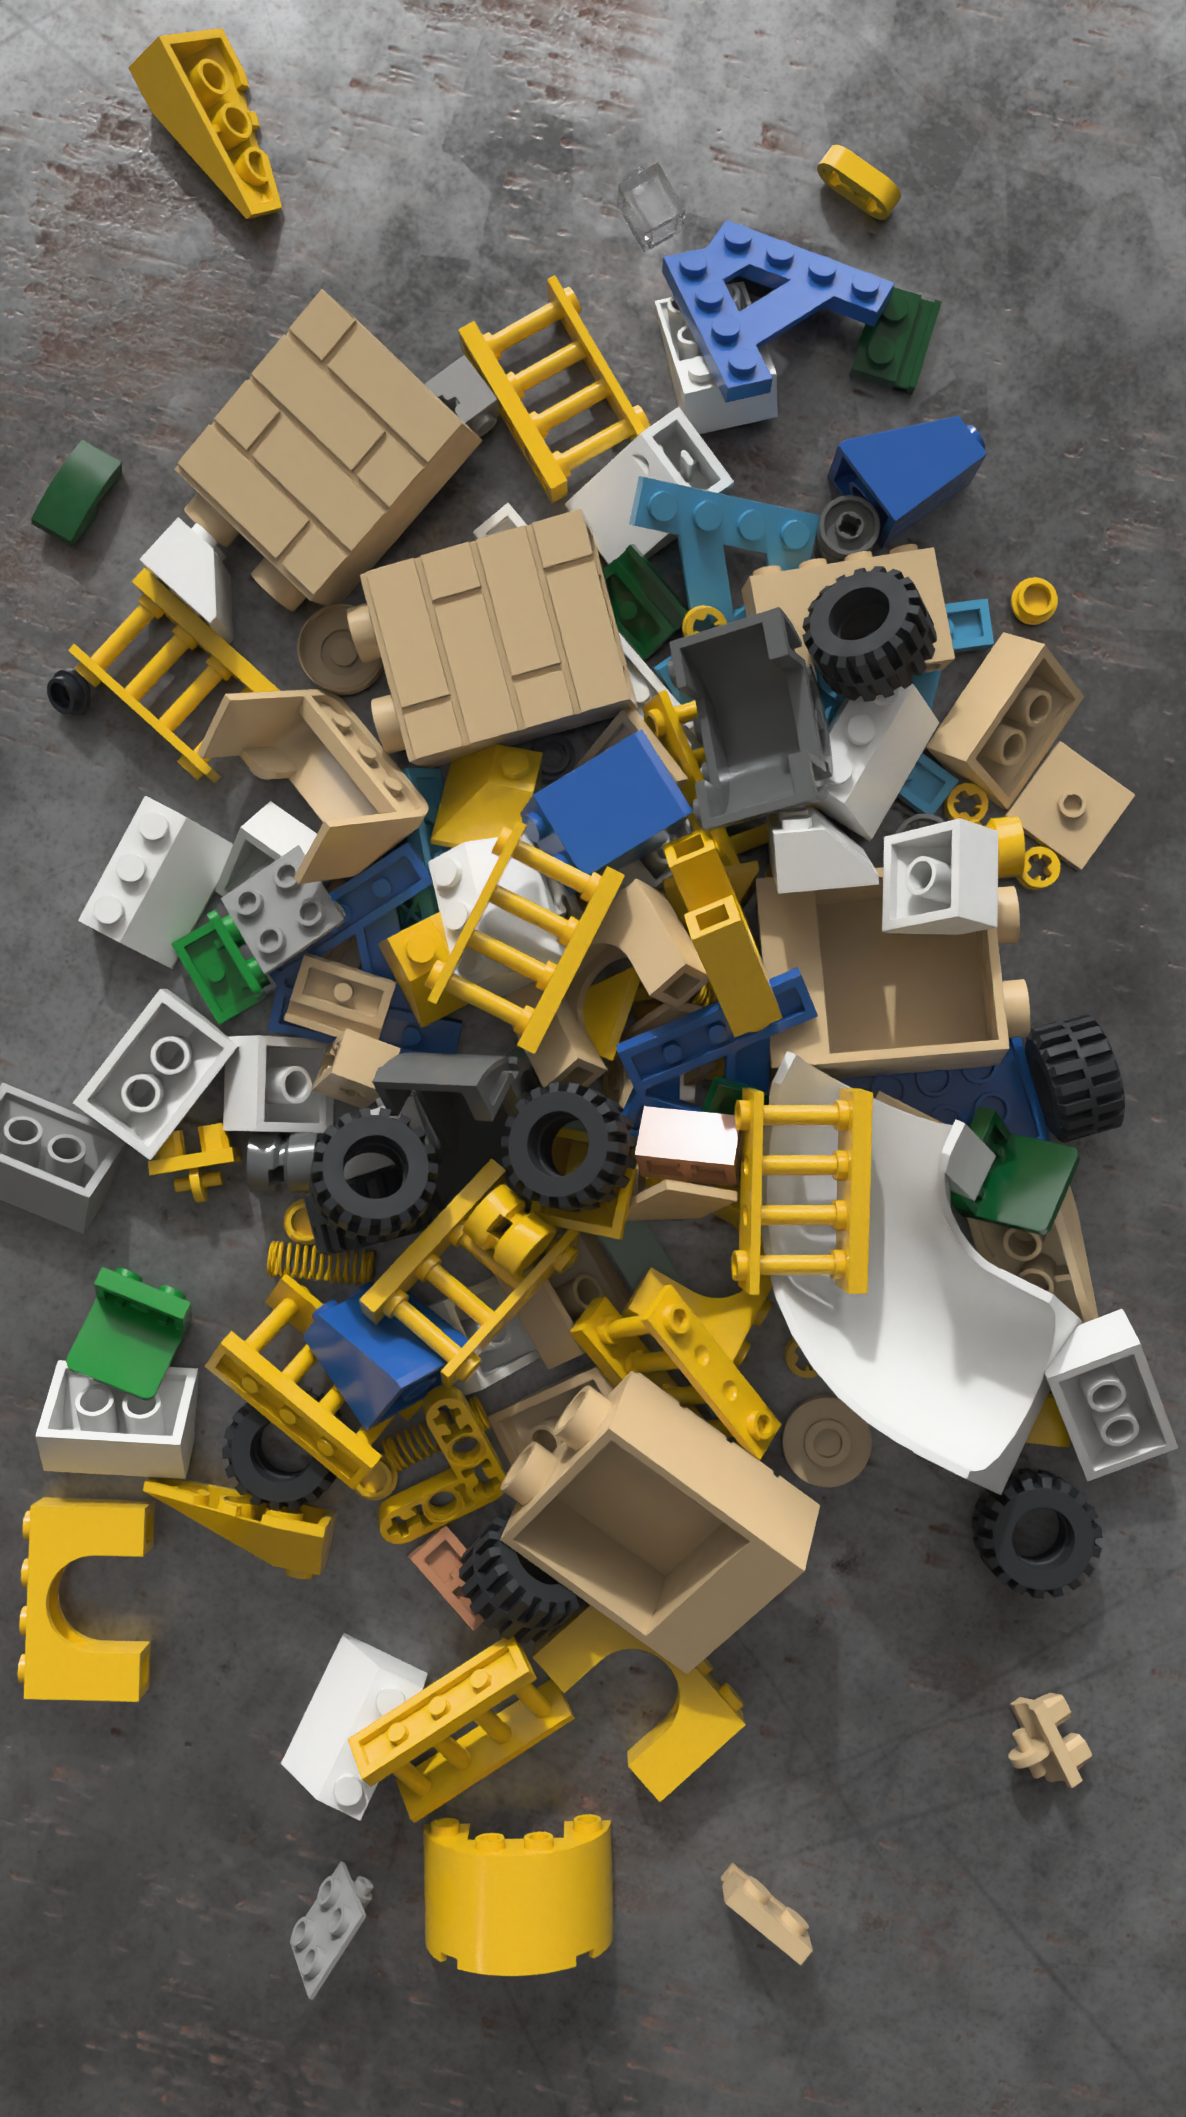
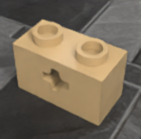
(351, 1066)

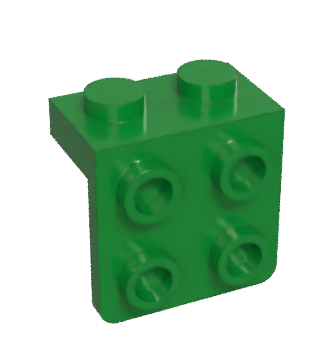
(220, 968)
(130, 1333)

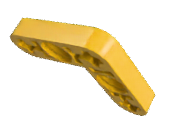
(459, 1479)

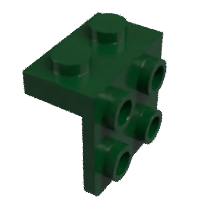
(1023, 1181)

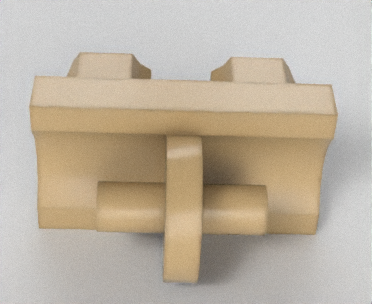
(1041, 1744)

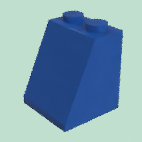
(908, 470)
(608, 809)
(378, 1365)

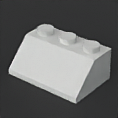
(873, 755)
(814, 853)
(157, 882)
(458, 882)
(156, 1073)
(1109, 1397)
(114, 1433)
(352, 1694)

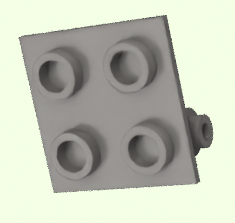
(281, 915)
(329, 1926)

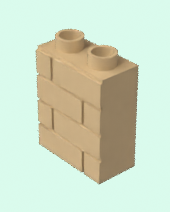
(323, 457)
(493, 642)
(889, 996)
(657, 1519)

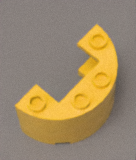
(518, 1901)

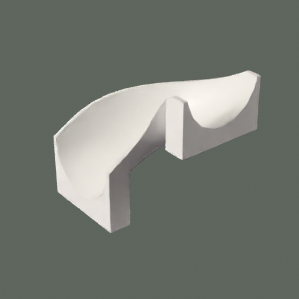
(944, 1341)

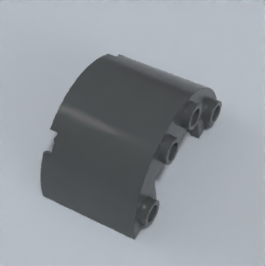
(755, 718)
(466, 1106)

